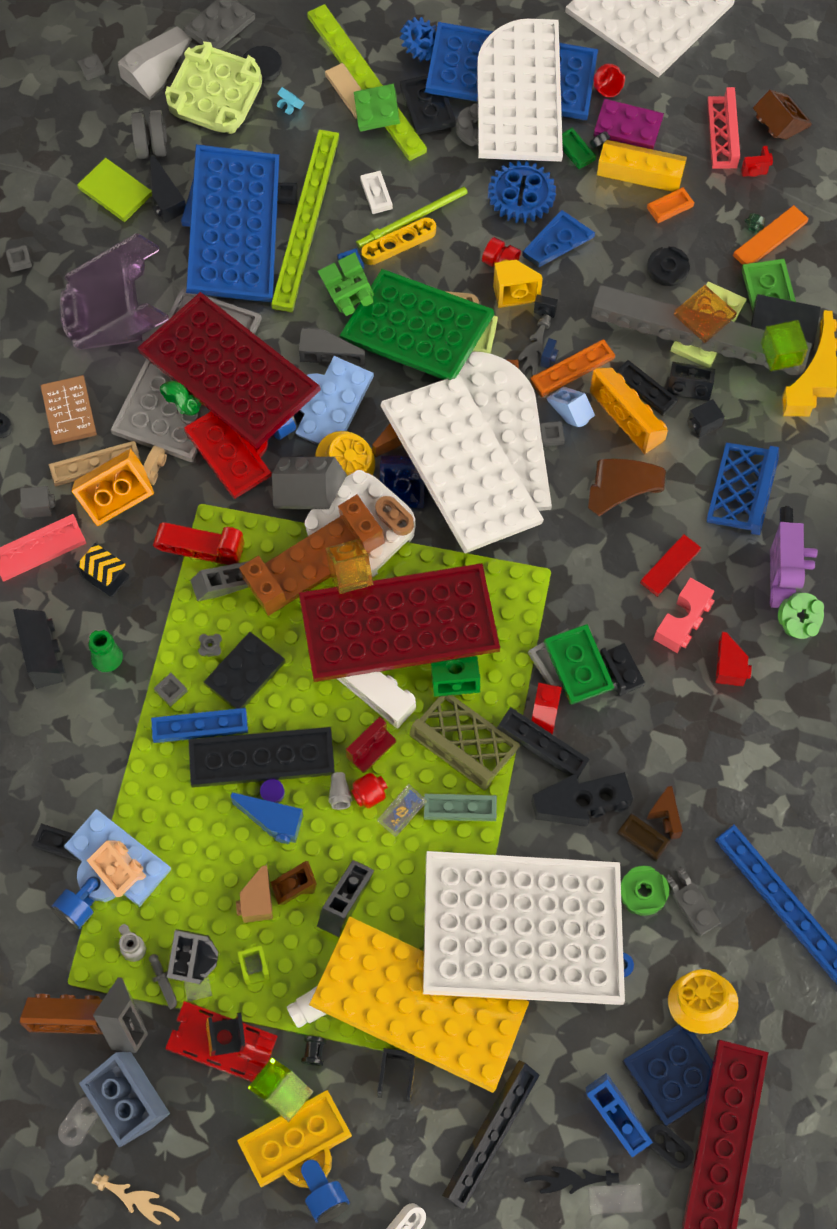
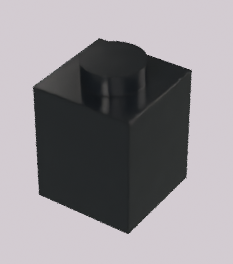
(705, 418)

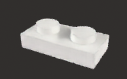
(376, 192)

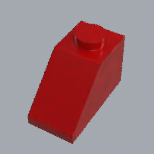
(731, 662)
(546, 706)

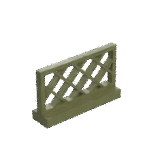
(456, 756)

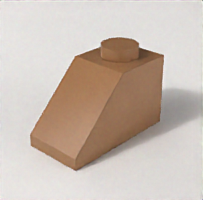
(256, 898)

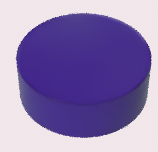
(272, 791)

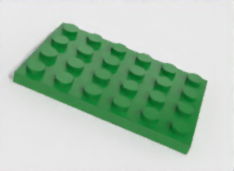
(418, 325)

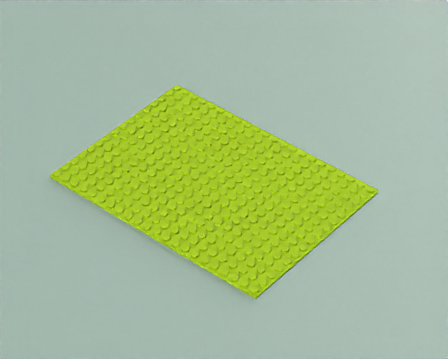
(220, 848)

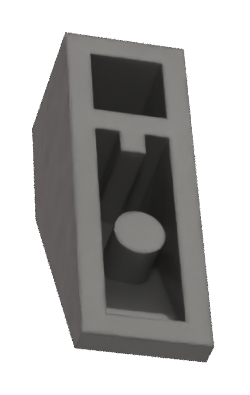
(321, 347)
(218, 581)

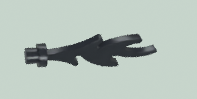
(568, 1177)

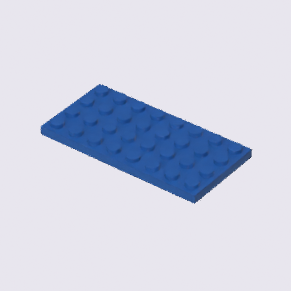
(455, 68)
(233, 224)

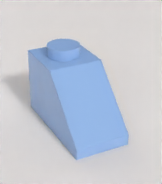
(571, 406)

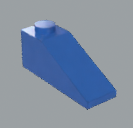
(276, 819)
(618, 1114)

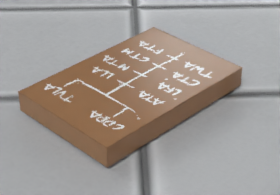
(68, 410)

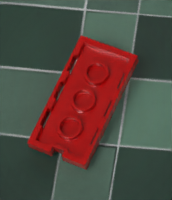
(193, 1039)

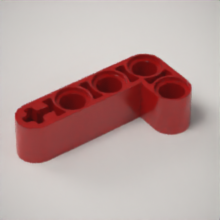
(200, 544)

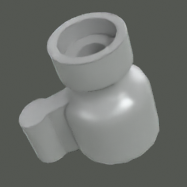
(131, 945)

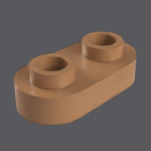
(395, 517)

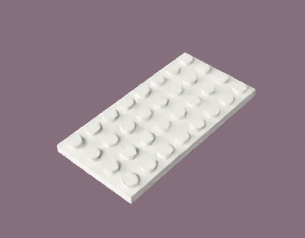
(461, 463)

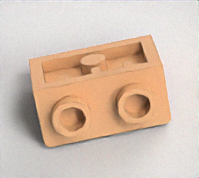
(116, 867)

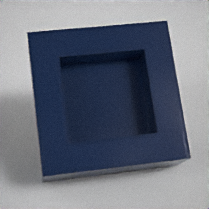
(549, 354)

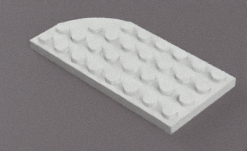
(520, 92)
(512, 414)

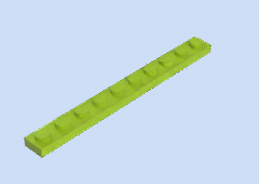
(346, 53)
(305, 221)

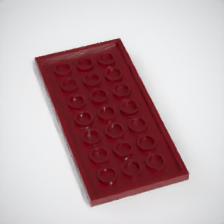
(229, 369)
(399, 623)

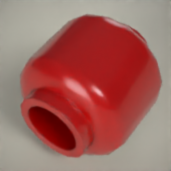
(369, 790)

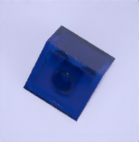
(402, 479)

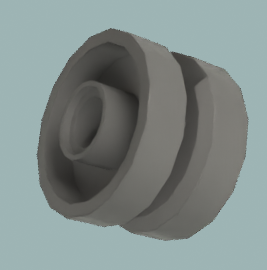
(147, 135)

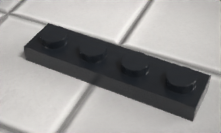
(542, 743)

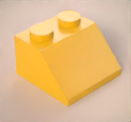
(515, 283)

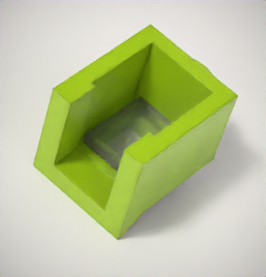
(253, 964)

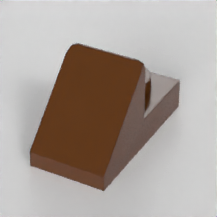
(667, 808)
(294, 883)

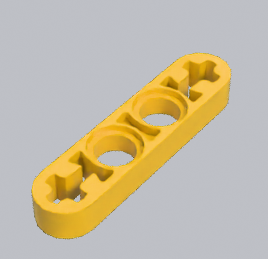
(397, 238)

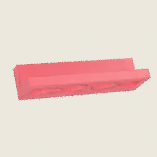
(730, 127)
(35, 549)

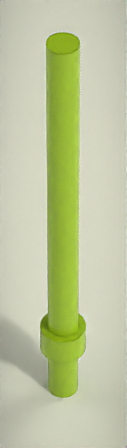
(378, 233)

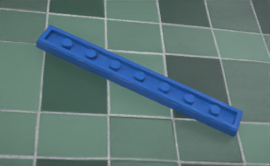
(780, 899)

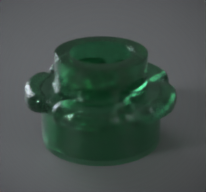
(755, 222)

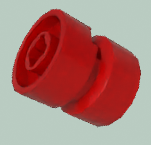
(497, 251)

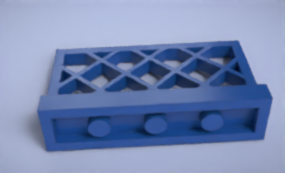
(761, 495)

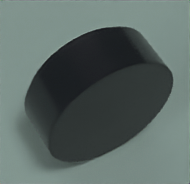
(599, 139)

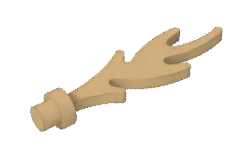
(139, 1198)

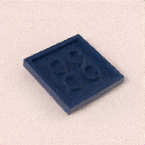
(672, 1073)

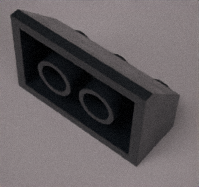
(39, 647)

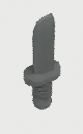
(163, 981)

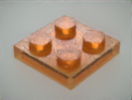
(705, 313)

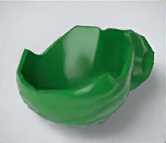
(178, 394)

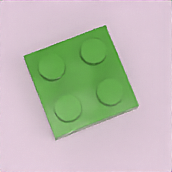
(376, 107)

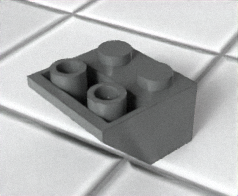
(121, 1019)

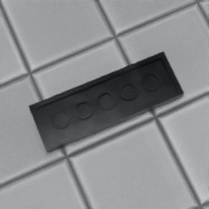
(261, 757)

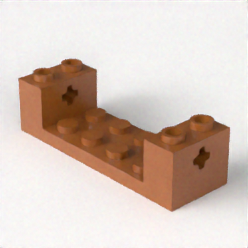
(306, 562)

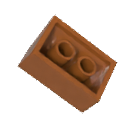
(61, 1014)

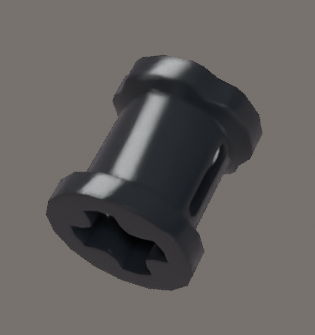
(313, 1051)

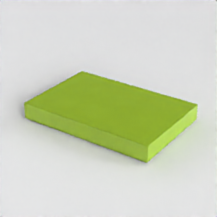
(115, 189)

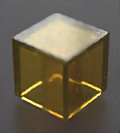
(349, 566)

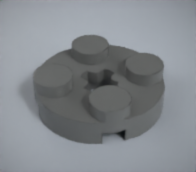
(465, 125)

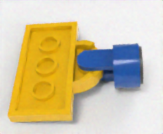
(302, 1154)

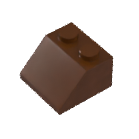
(781, 115)

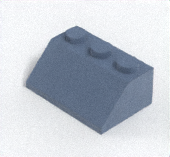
(124, 1098)

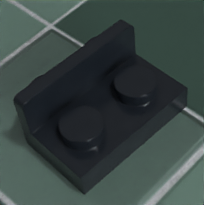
(691, 381)
(622, 669)

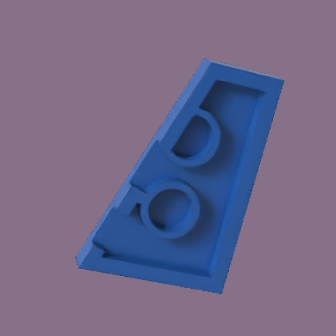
(557, 239)

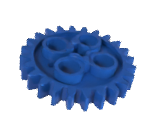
(541, 194)

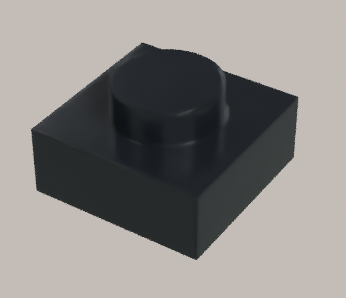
(545, 305)

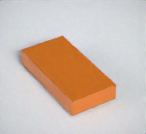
(670, 205)

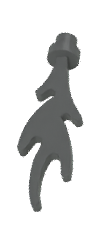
(531, 350)

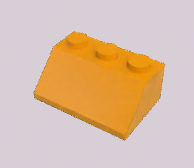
(113, 487)

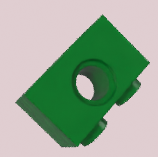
(455, 676)

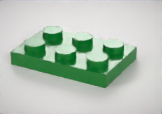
(578, 664)

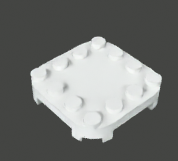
(369, 491)

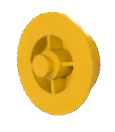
(349, 450)
(703, 1002)

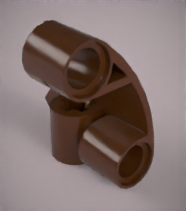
(621, 480)

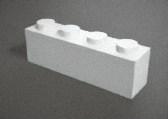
(382, 695)

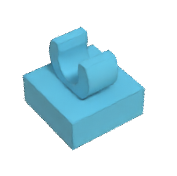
(289, 99)

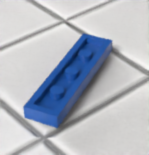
(199, 725)

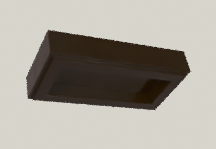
(643, 837)

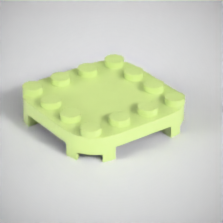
(214, 88)

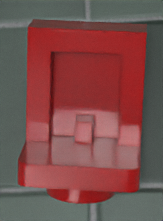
(757, 165)

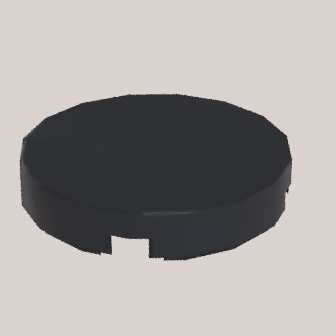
(267, 60)
(668, 266)

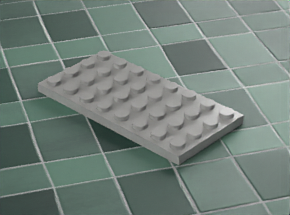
(146, 413)

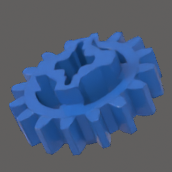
(413, 32)

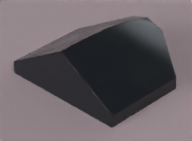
(191, 957)

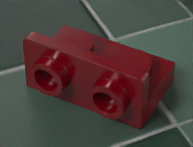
(370, 745)

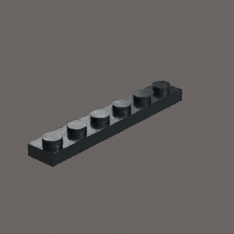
(490, 1135)

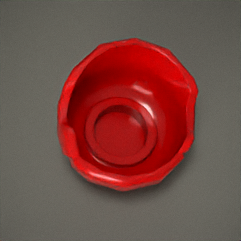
(609, 80)

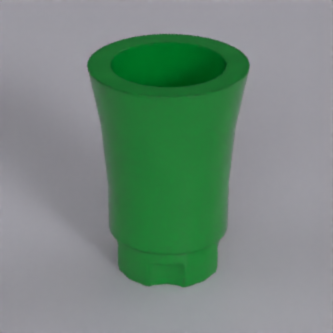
(104, 651)

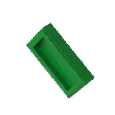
(576, 149)

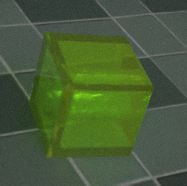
(784, 345)
(280, 1089)

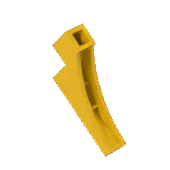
(819, 377)

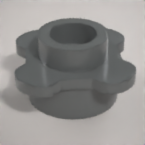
(214, 650)

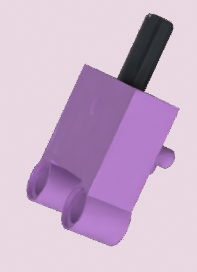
(787, 558)

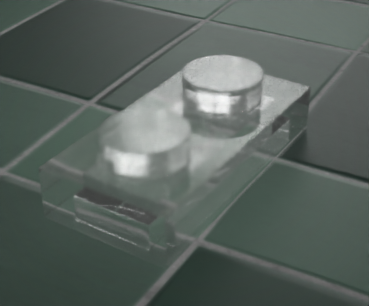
(615, 1199)

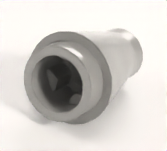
(339, 792)

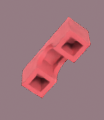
(675, 631)

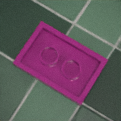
(629, 124)

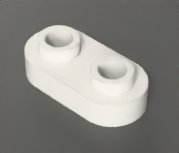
(409, 1218)

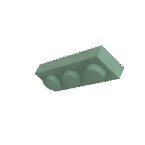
(460, 807)

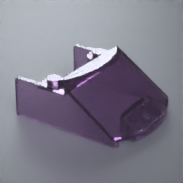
(102, 297)

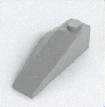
(152, 62)

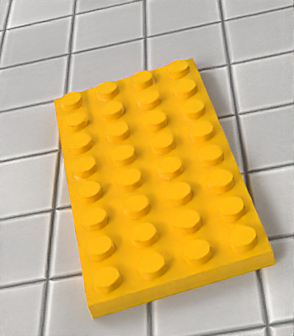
(379, 989)

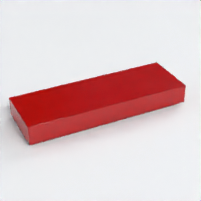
(670, 565)

